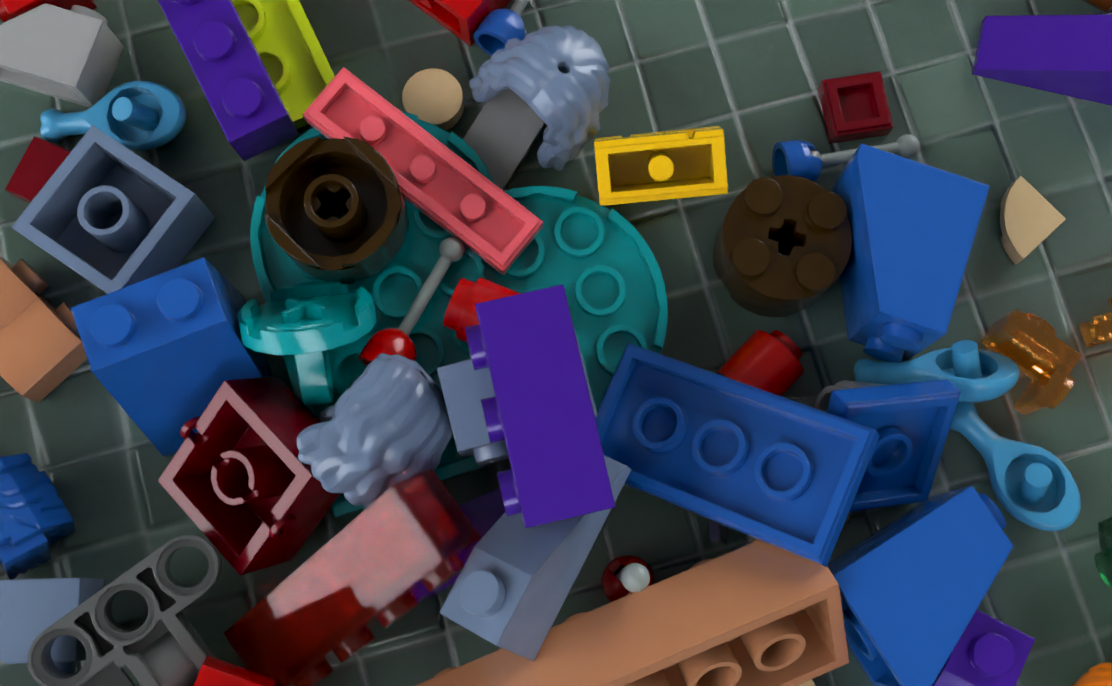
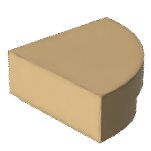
(1025, 219)

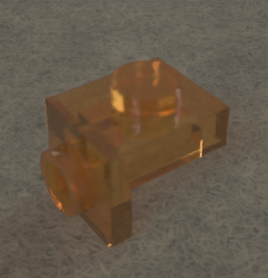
(1039, 355)

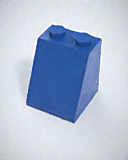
(906, 252)
(168, 347)
(919, 585)

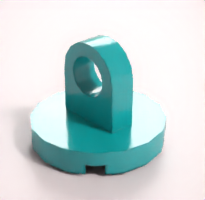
(308, 323)

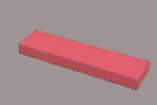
(427, 171)

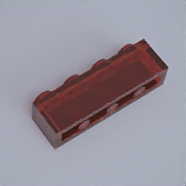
(354, 581)

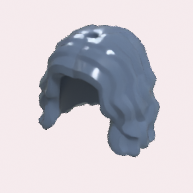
(560, 78)
(378, 431)

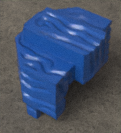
(29, 515)

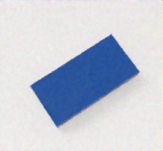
(734, 452)

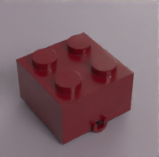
(245, 475)

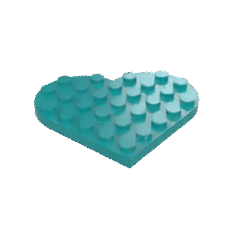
(595, 252)

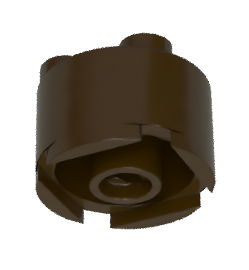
(344, 174)
(808, 223)

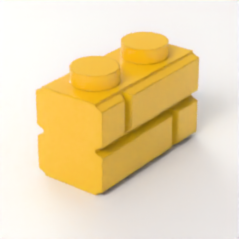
(661, 165)

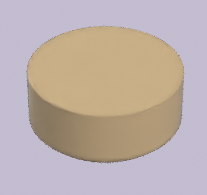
(434, 97)

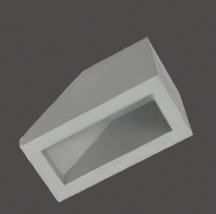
(60, 53)

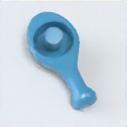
(134, 114)
(974, 371)
(1023, 476)

